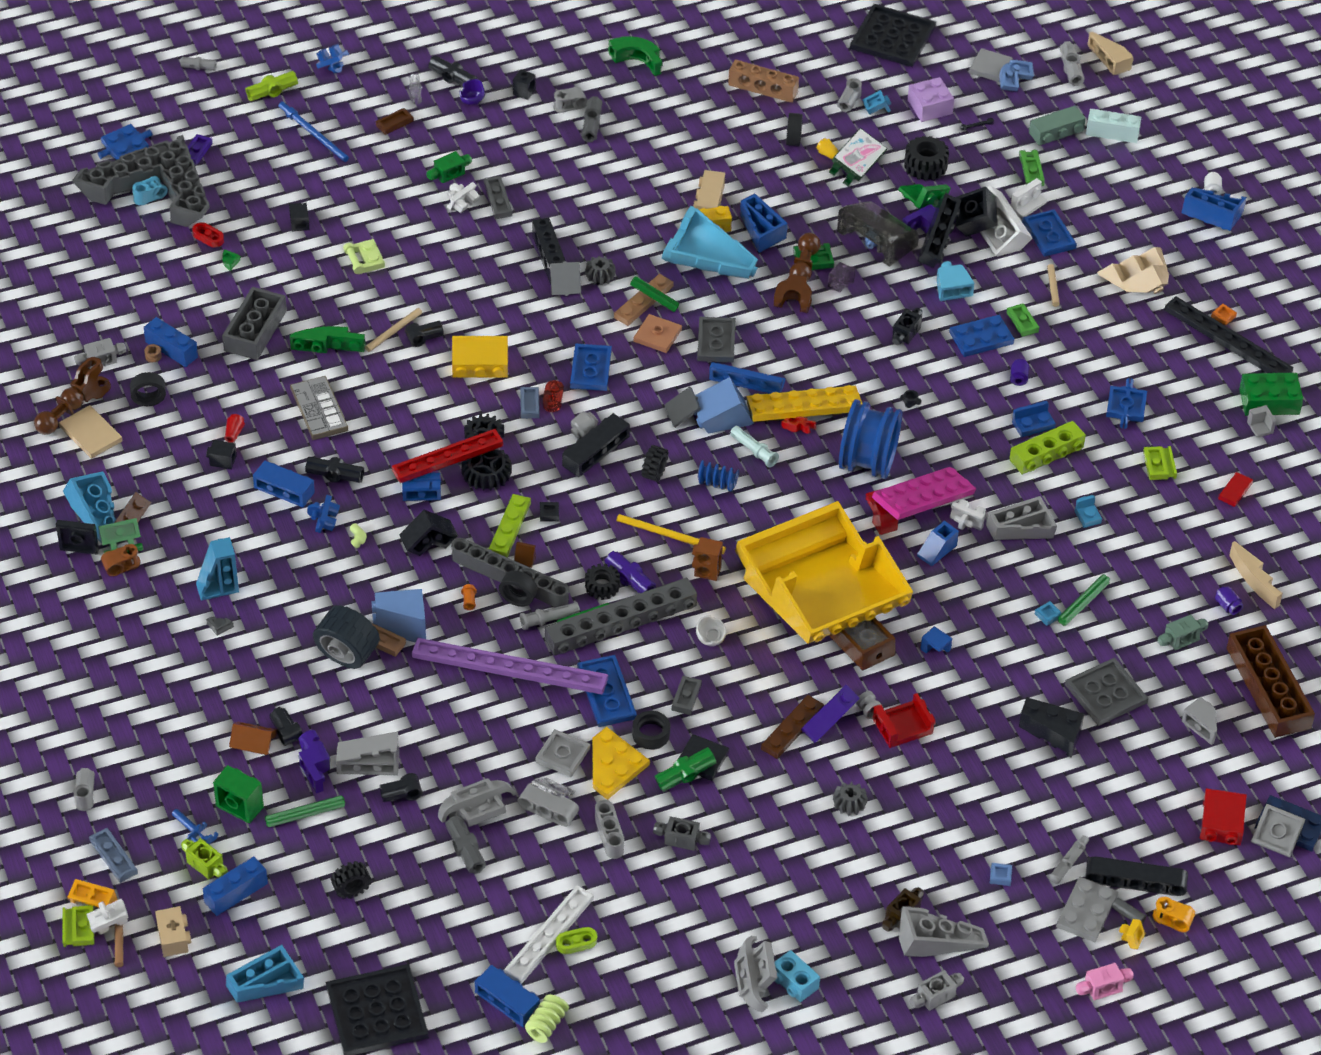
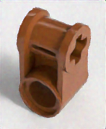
(120, 561)

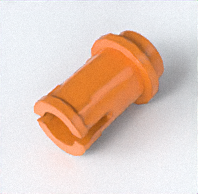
(469, 592)

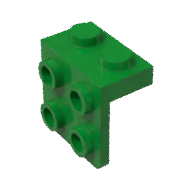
(924, 196)

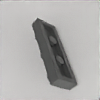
(497, 197)

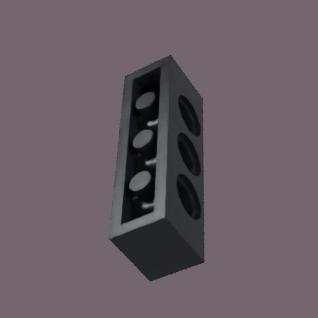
(546, 244)

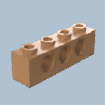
(763, 81)

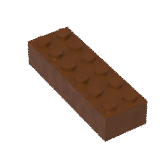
(1270, 681)

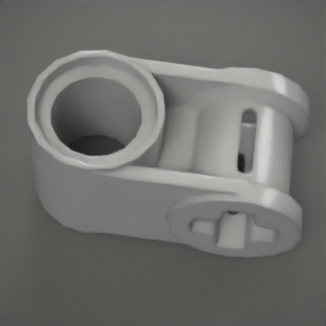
(569, 98)

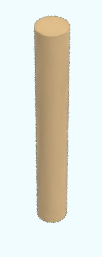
(1053, 285)

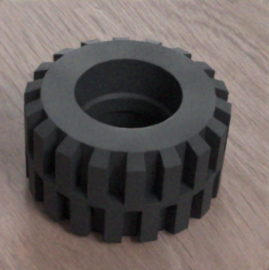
(926, 158)

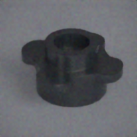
(910, 398)

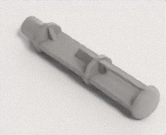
(1068, 860)

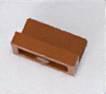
(251, 737)

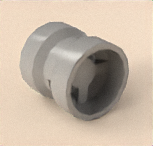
(867, 702)

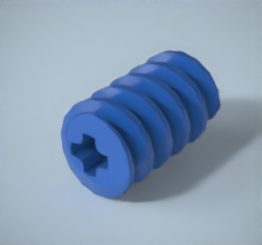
(717, 476)

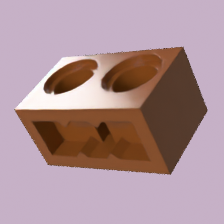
(707, 558)

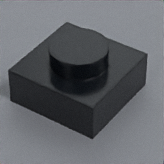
(549, 511)

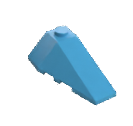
(91, 499)

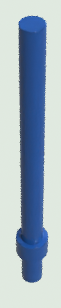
(293, 114)

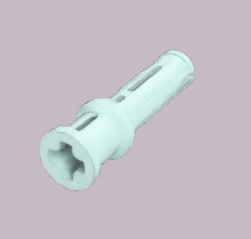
(759, 450)

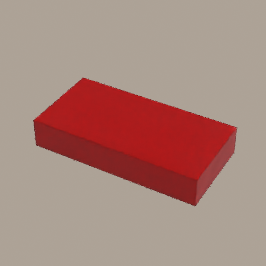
(1235, 489)

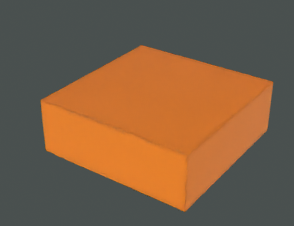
(1224, 314)

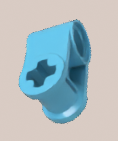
(148, 190)

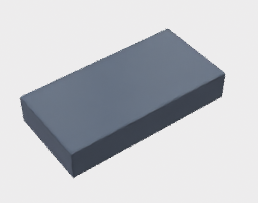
(529, 402)

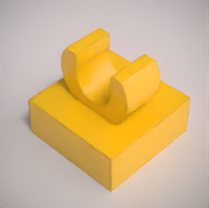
(1133, 934)

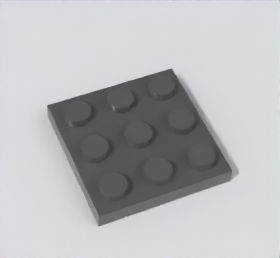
(1106, 691)

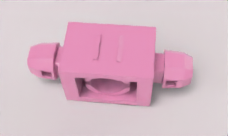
(1104, 981)

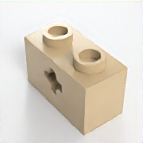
(172, 932)

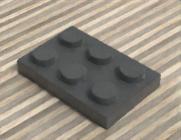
(716, 339)

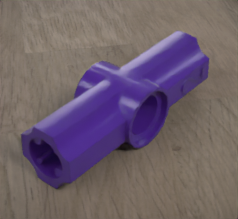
(630, 573)

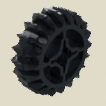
(487, 470)

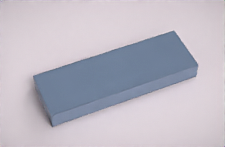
(113, 855)

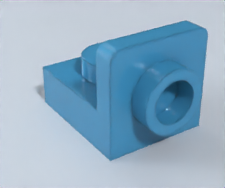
(876, 102)
(1087, 511)

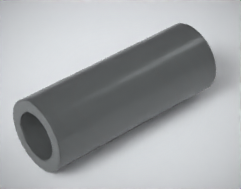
(1127, 910)

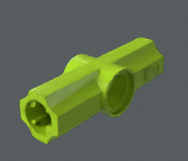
(271, 86)

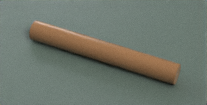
(118, 945)

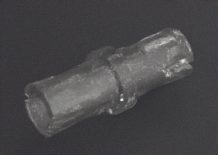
(415, 88)

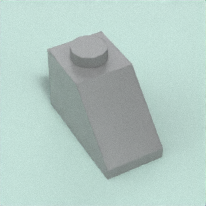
(1201, 718)

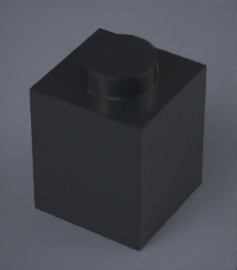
(222, 454)

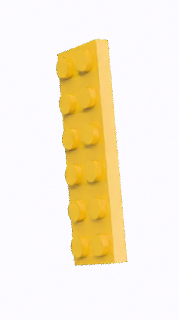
(802, 403)

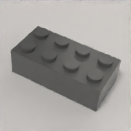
(254, 323)

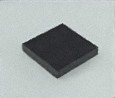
(77, 537)
(719, 751)

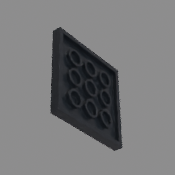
(893, 35)
(376, 1010)

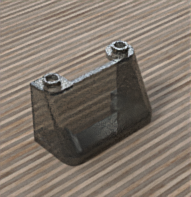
(886, 231)

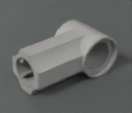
(850, 95)
(84, 789)

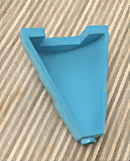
(708, 247)

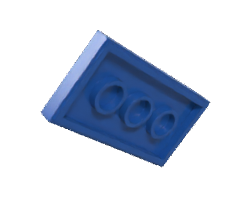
(615, 703)

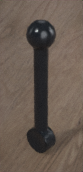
(990, 121)

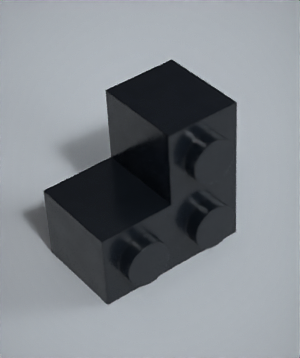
(427, 530)

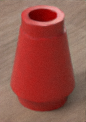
(233, 427)

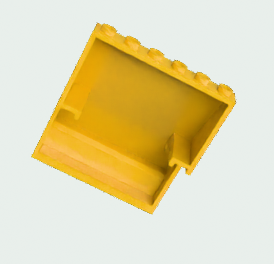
(822, 573)

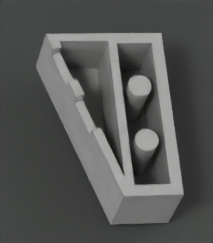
(369, 755)

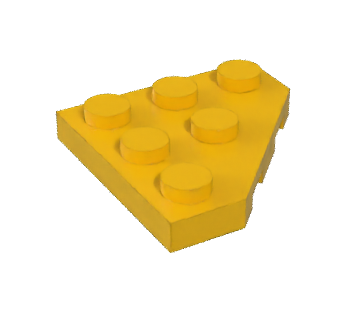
(614, 762)

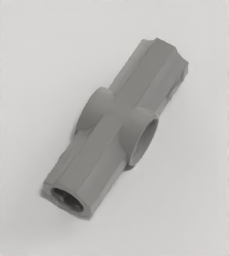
(1071, 63)

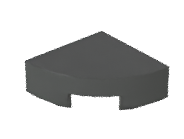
(219, 625)

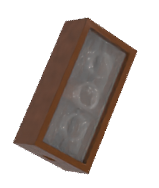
(866, 643)

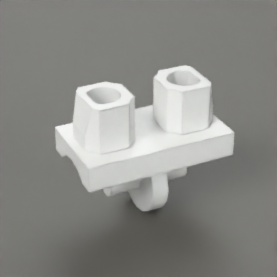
(459, 194)
(966, 516)
(107, 916)

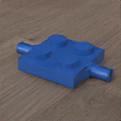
(123, 141)
(1126, 403)

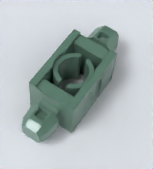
(1183, 632)

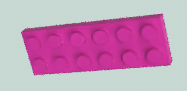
(924, 493)

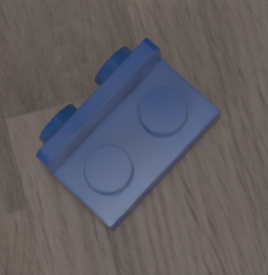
(1033, 419)

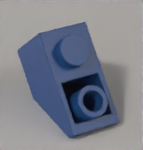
(938, 543)

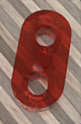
(553, 396)

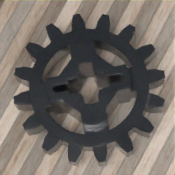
(482, 425)

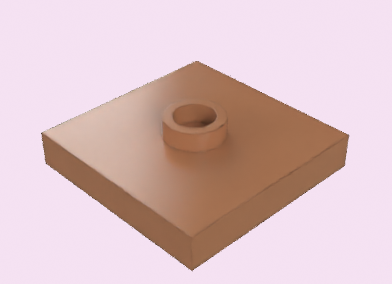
(657, 333)

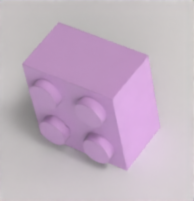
(930, 99)

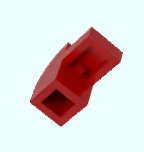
(882, 519)

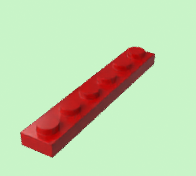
(447, 456)

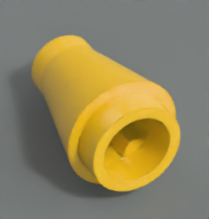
(827, 148)

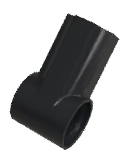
(418, 334)
(286, 728)
(406, 787)

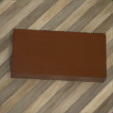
(394, 121)

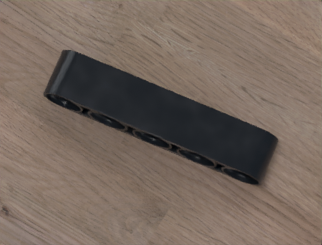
(1137, 876)

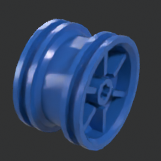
(870, 439)

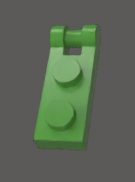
(1031, 166)

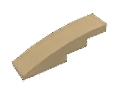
(1256, 578)

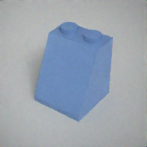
(722, 408)
(400, 613)

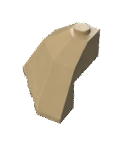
(1139, 273)

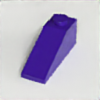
(830, 714)

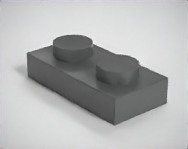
(686, 695)

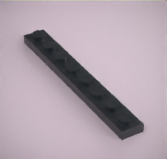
(1226, 337)

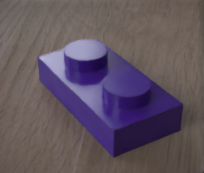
(199, 147)

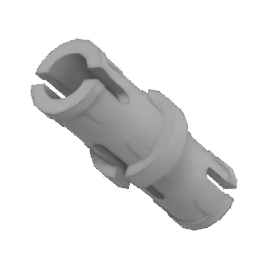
(198, 63)

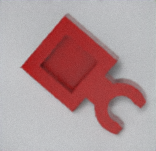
(797, 424)

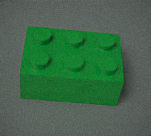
(1276, 390)

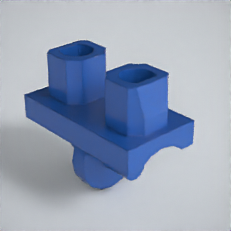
(333, 60)
(321, 512)

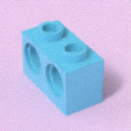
(798, 973)

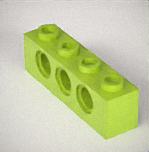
(1047, 447)

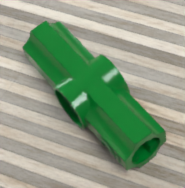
(685, 769)

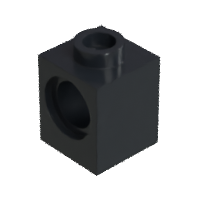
(524, 84)
(299, 217)

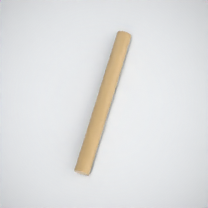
(395, 328)

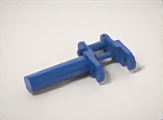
(195, 830)

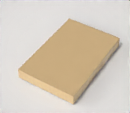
(90, 431)

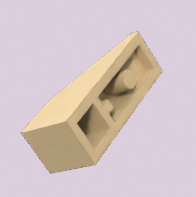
(1111, 54)

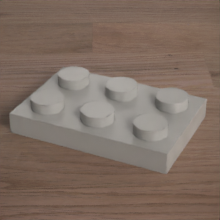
(1087, 909)

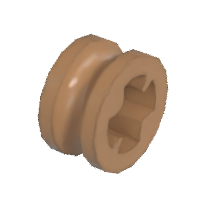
(155, 351)

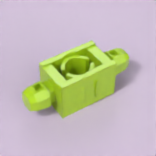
(201, 849)

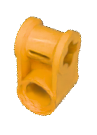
(1175, 915)

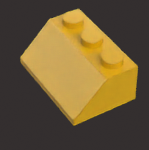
(480, 356)

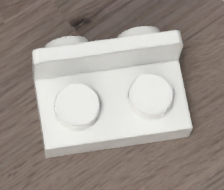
(1028, 199)

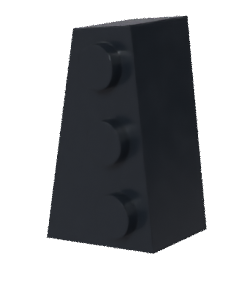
(1052, 723)

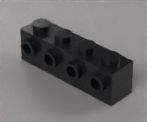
(939, 230)
(595, 445)

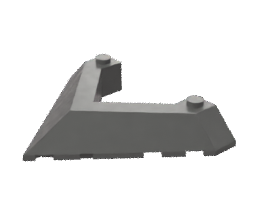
(167, 161)

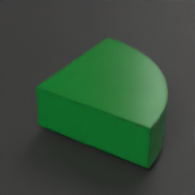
(230, 259)

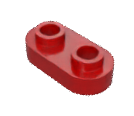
(208, 234)

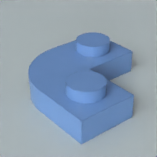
(1012, 71)

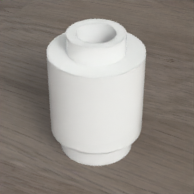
(1213, 183)

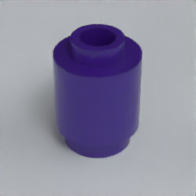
(1019, 372)
(1229, 600)

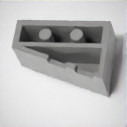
(1022, 521)

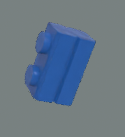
(422, 488)

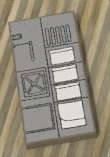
(319, 407)

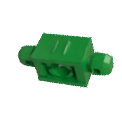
(449, 167)

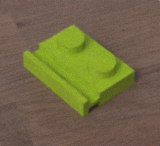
(1159, 463)
(76, 926)

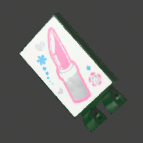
(857, 156)

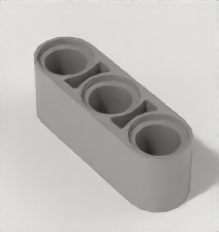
(548, 805)
(609, 829)

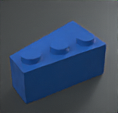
(762, 223)

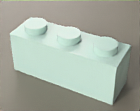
(1113, 125)

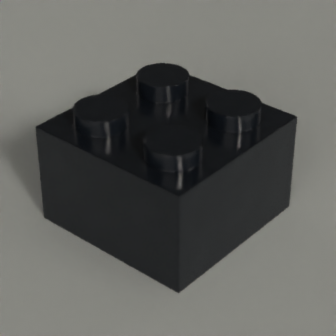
(977, 211)

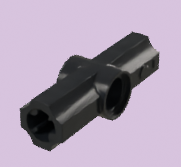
(450, 72)
(334, 469)

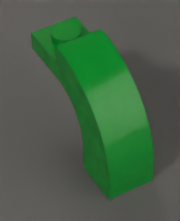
(636, 49)

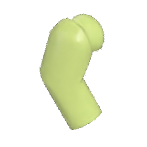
(359, 535)

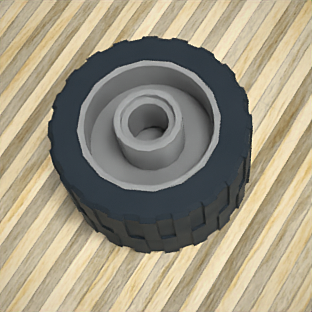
(346, 637)

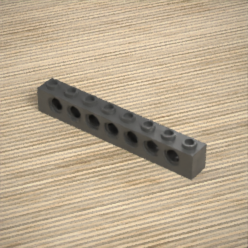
(620, 616)

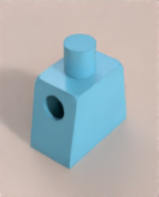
(953, 282)

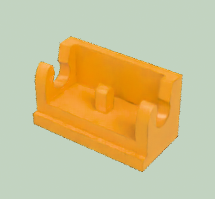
(91, 893)

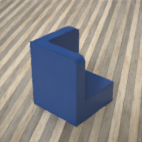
(935, 639)

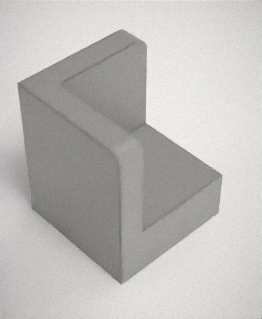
(1261, 421)

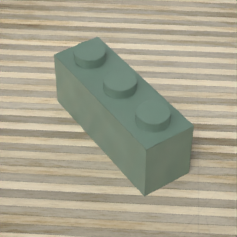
(1057, 125)

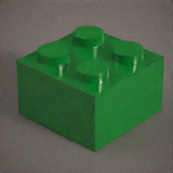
(238, 794)

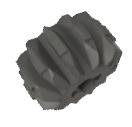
(600, 270)
(850, 798)

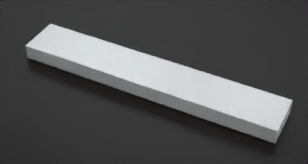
(546, 936)

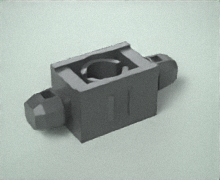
(682, 833)

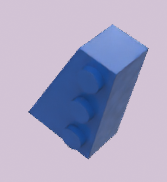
(1212, 208)

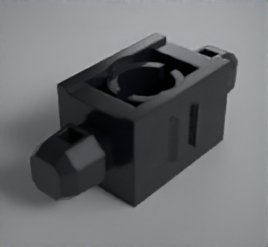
(907, 326)

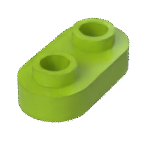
(575, 940)

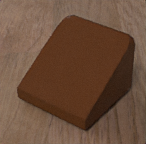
(525, 554)

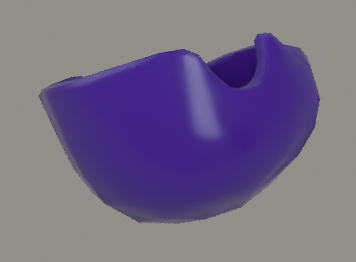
(472, 92)

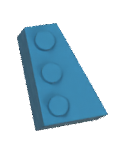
(218, 571)
(265, 976)

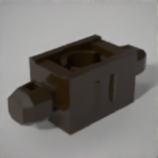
(904, 899)

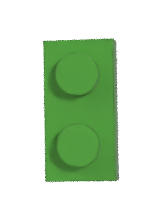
(1022, 320)

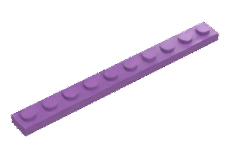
(510, 666)

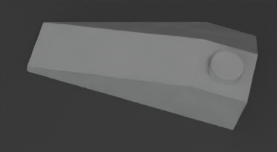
(932, 935)

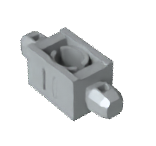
(103, 350)
(944, 983)

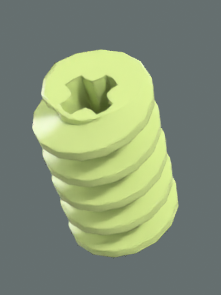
(546, 1017)

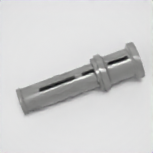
(540, 617)

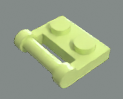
(369, 253)

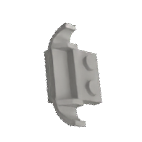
(476, 801)
(755, 972)

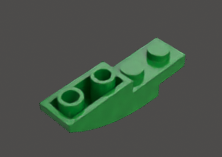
(322, 338)

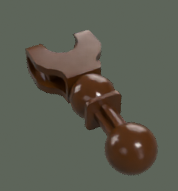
(799, 274)
(83, 388)

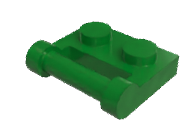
(821, 260)

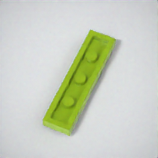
(510, 524)

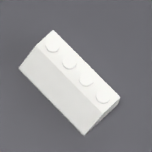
(1010, 233)

